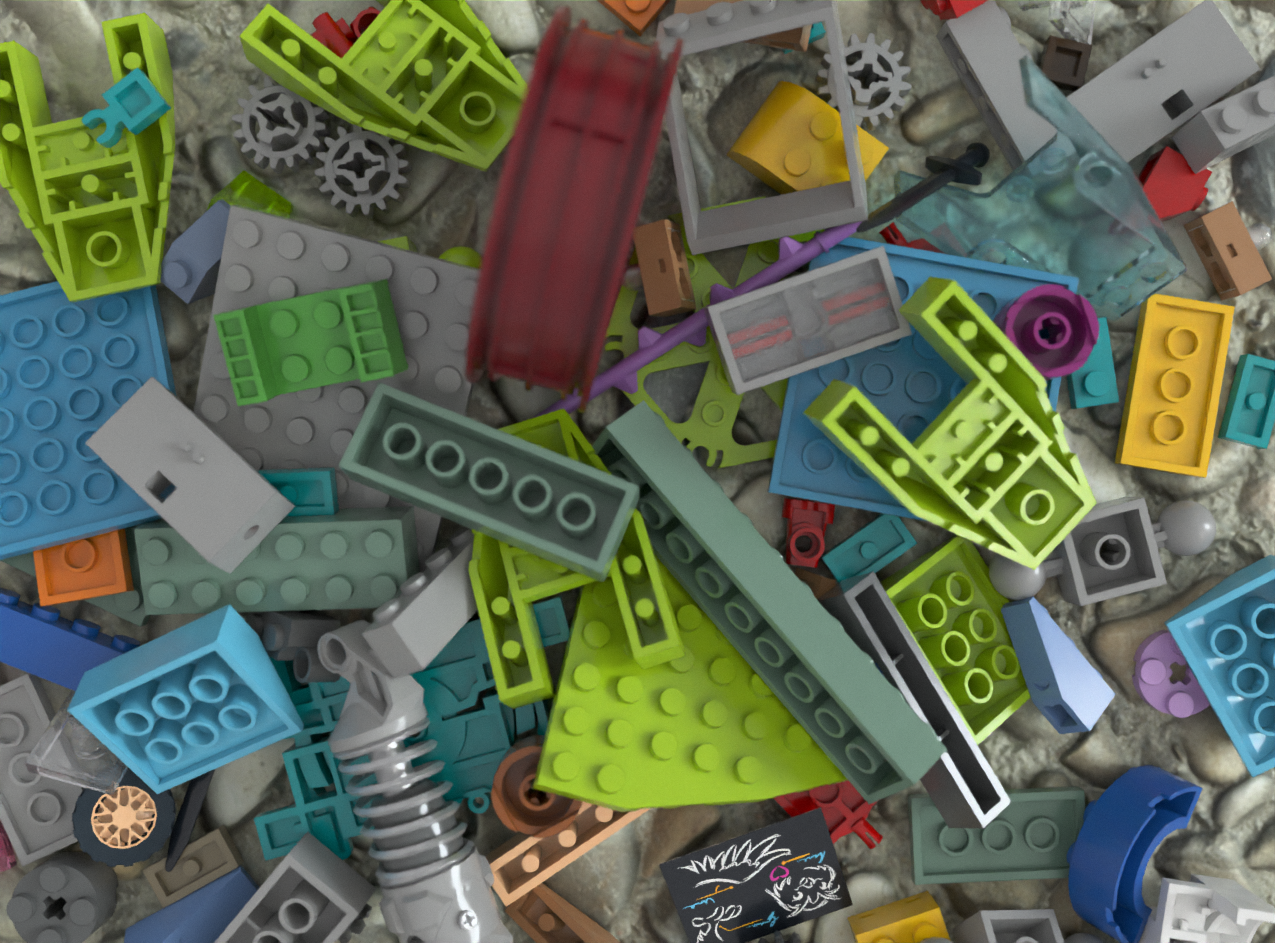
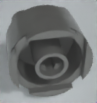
(63, 899)

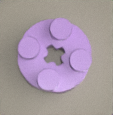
(1153, 682)

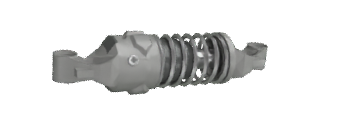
(427, 872)

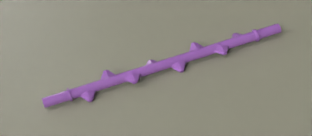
(693, 329)

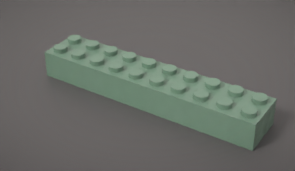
(768, 611)

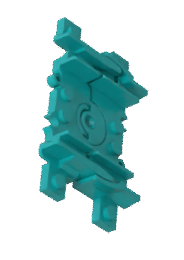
(467, 742)

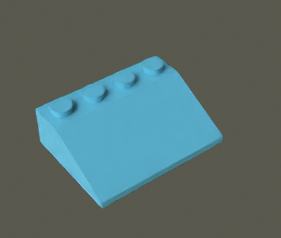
(1231, 652)
(187, 701)

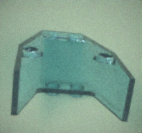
(1060, 212)

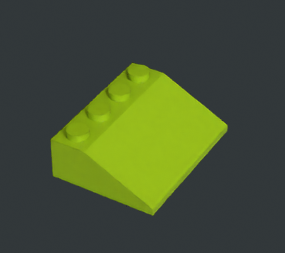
(961, 632)

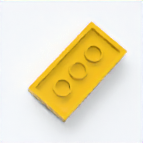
(1174, 385)

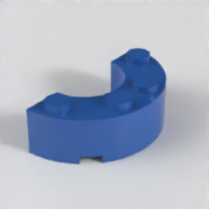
(1118, 843)

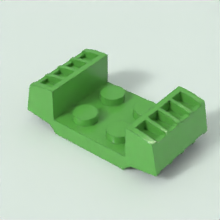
(311, 341)

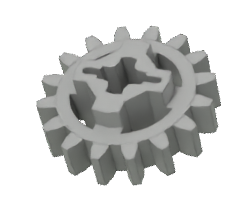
(880, 83)
(282, 107)
(345, 169)

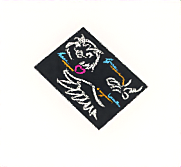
(758, 882)

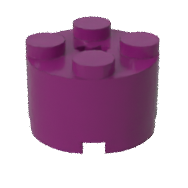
(1065, 315)

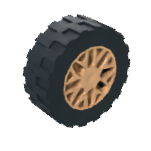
(125, 824)

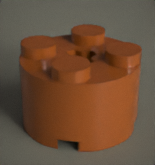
(527, 808)

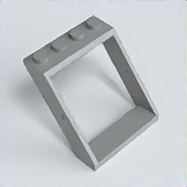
(780, 214)

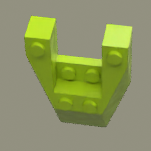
(413, 75)
(87, 204)
(991, 459)
(510, 579)

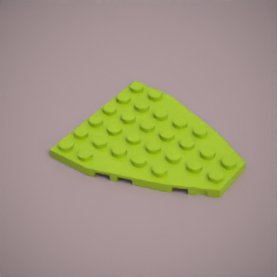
(673, 730)

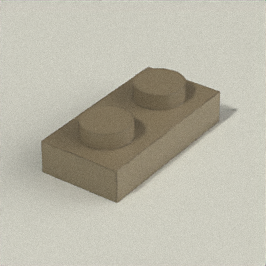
(197, 866)

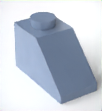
(195, 256)

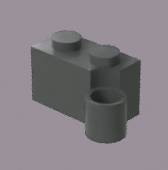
(296, 638)

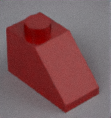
(1172, 184)

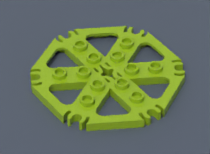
(716, 404)

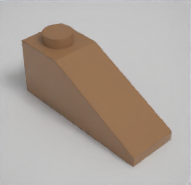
(554, 920)

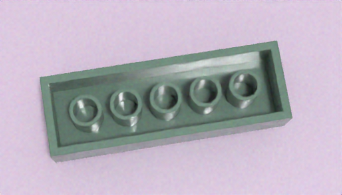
(490, 481)
(300, 565)

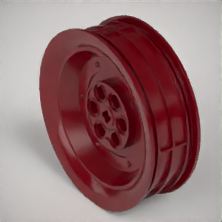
(567, 207)

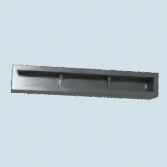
(961, 778)

